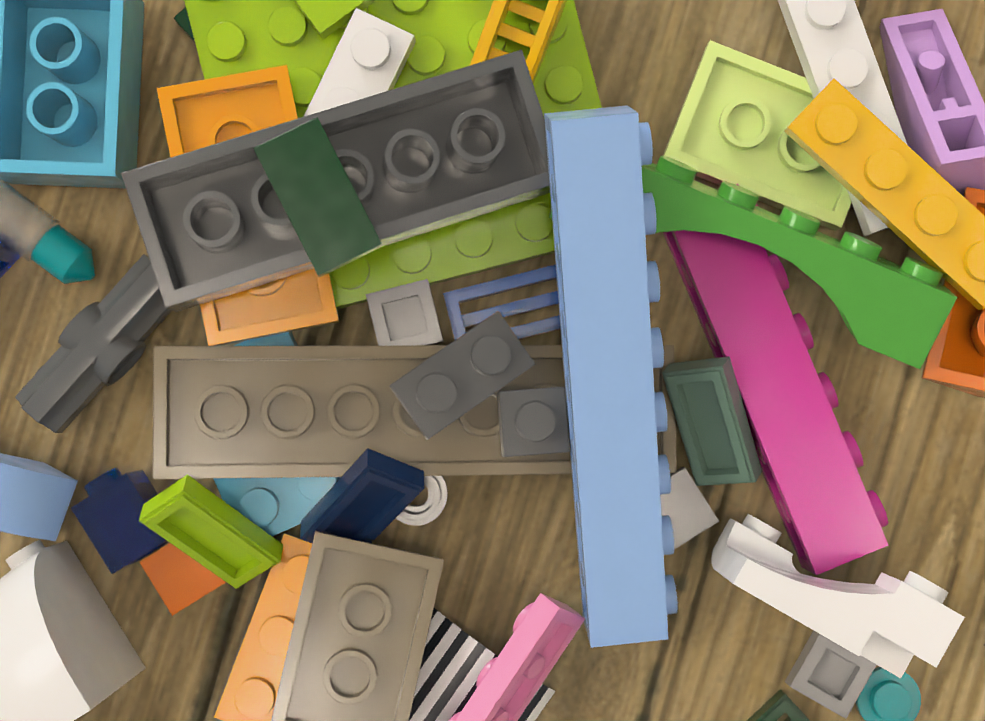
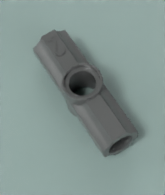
(96, 349)

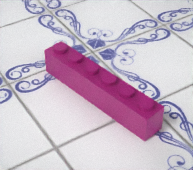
(785, 400)

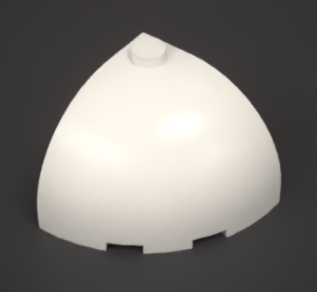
(57, 638)

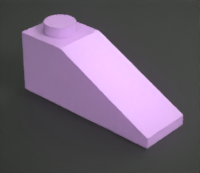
(936, 96)

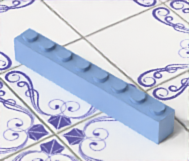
(609, 370)

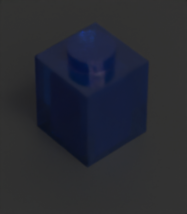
(113, 516)

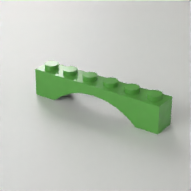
(881, 302)

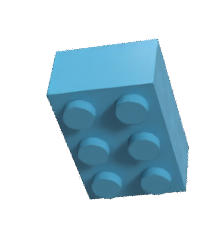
(69, 91)

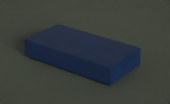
(364, 499)

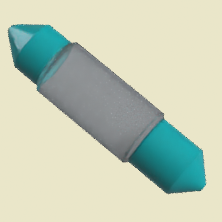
(42, 239)

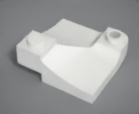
(877, 620)

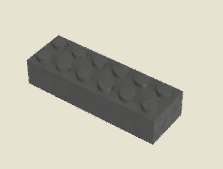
(411, 154)

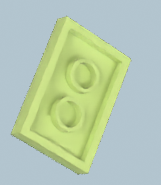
(736, 134)

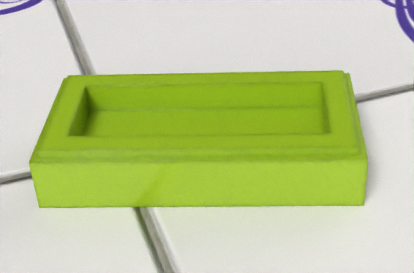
(211, 532)

